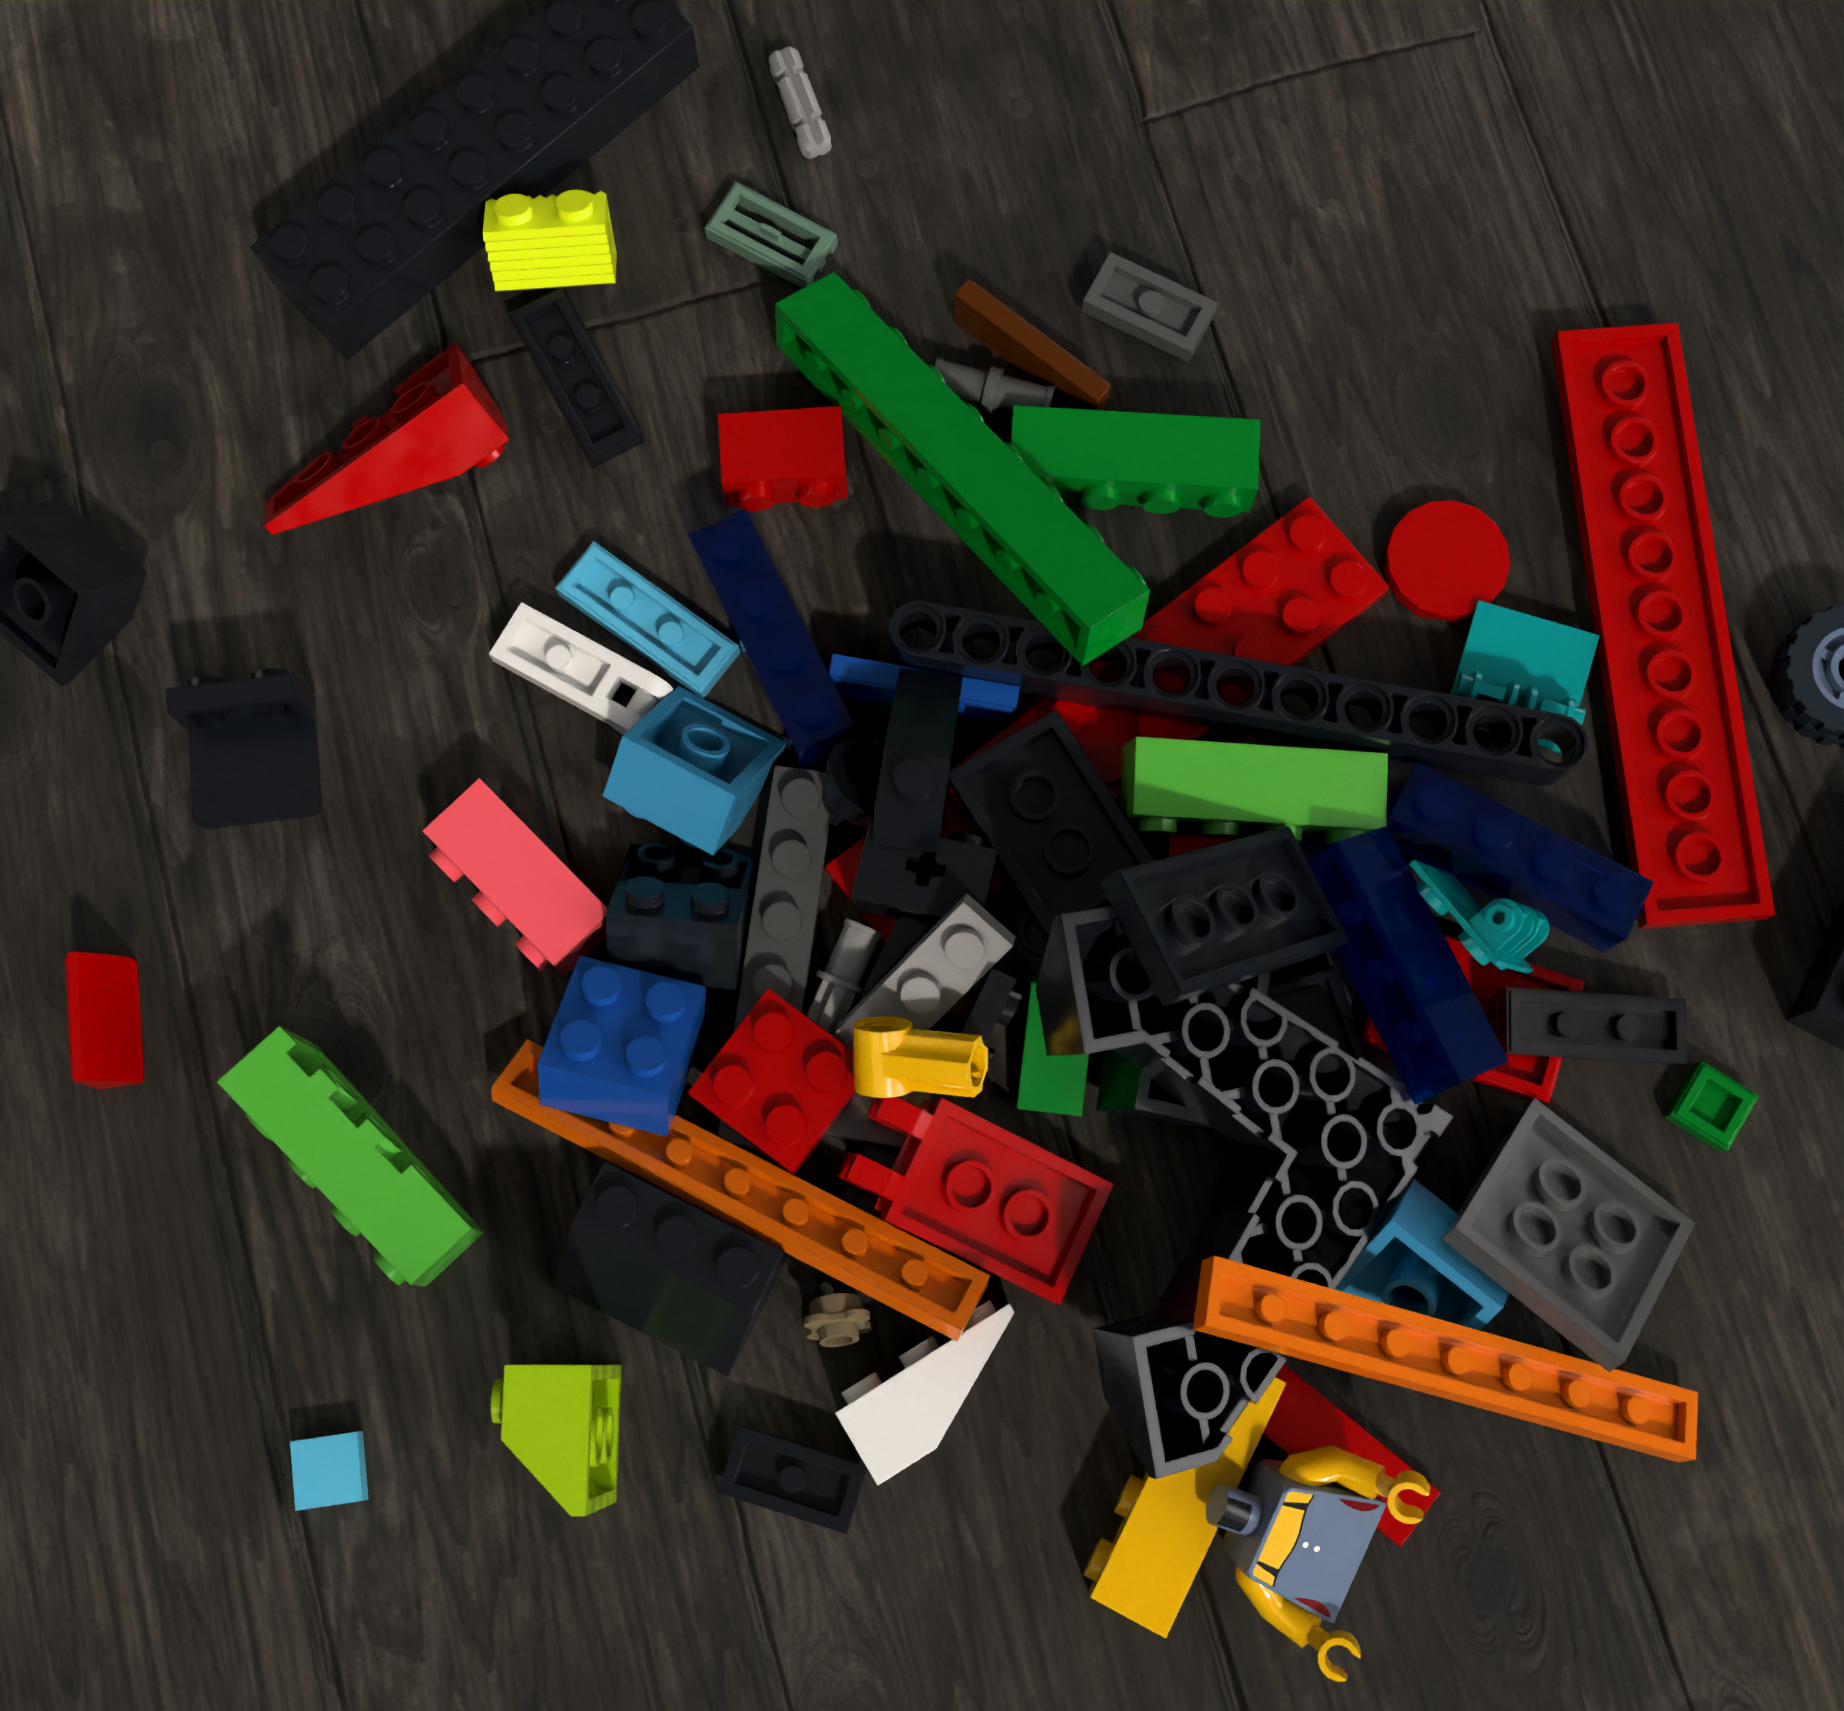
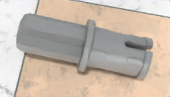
(843, 975)

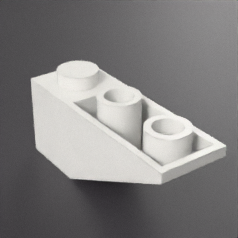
(911, 1412)

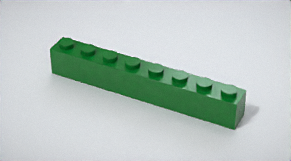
(962, 469)

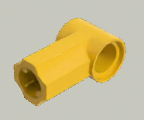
(897, 1059)

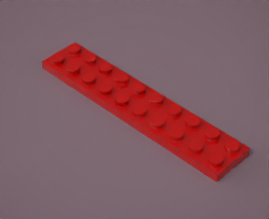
(1262, 604)
(1661, 627)

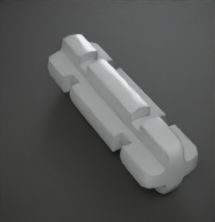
(800, 102)

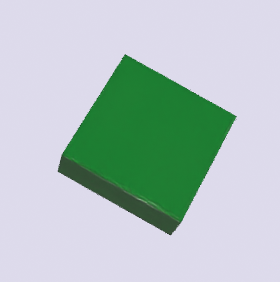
(1711, 1106)

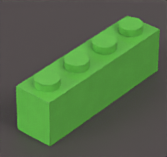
(1251, 788)

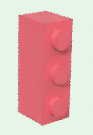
(517, 879)

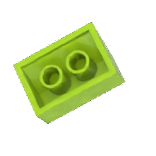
(563, 1429)

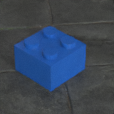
(622, 1046)

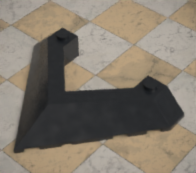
(1320, 1163)

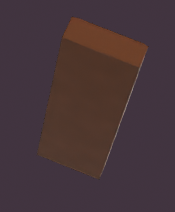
(1028, 349)

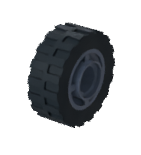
(1809, 677)

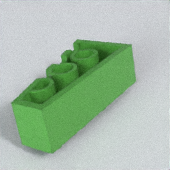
(351, 1157)

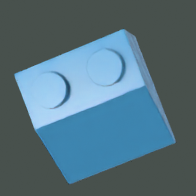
(692, 769)
(1417, 1270)

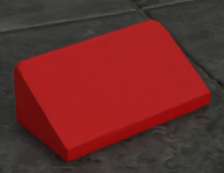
(104, 1020)

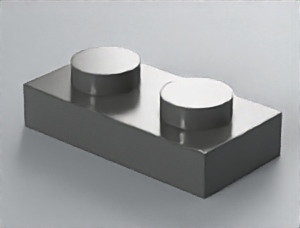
(1149, 307)

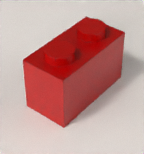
(783, 457)

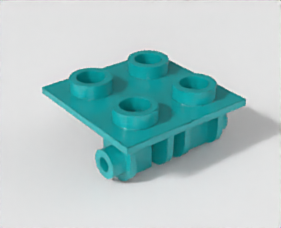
(1525, 663)
(1497, 933)

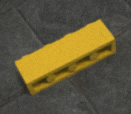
(1167, 1529)

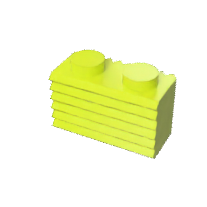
(549, 241)

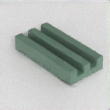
(813, 260)

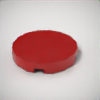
(1446, 560)

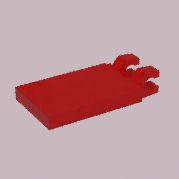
(982, 1194)

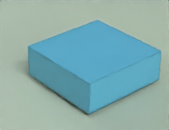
(329, 1470)

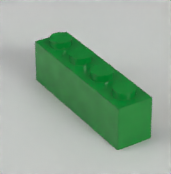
(1142, 458)

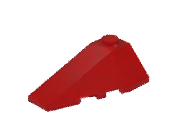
(428, 436)

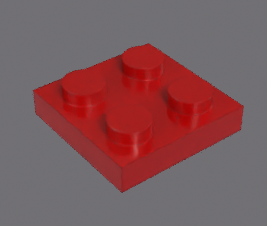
(778, 1081)

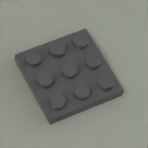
(1570, 1234)

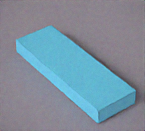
(648, 620)

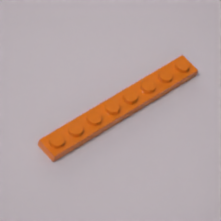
(767, 1205)
(1444, 1359)

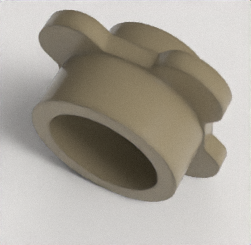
(837, 1320)

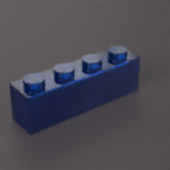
(772, 638)
(1515, 858)
(1405, 967)

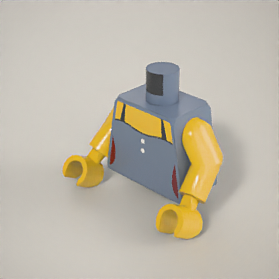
(1303, 1537)

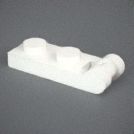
(576, 668)

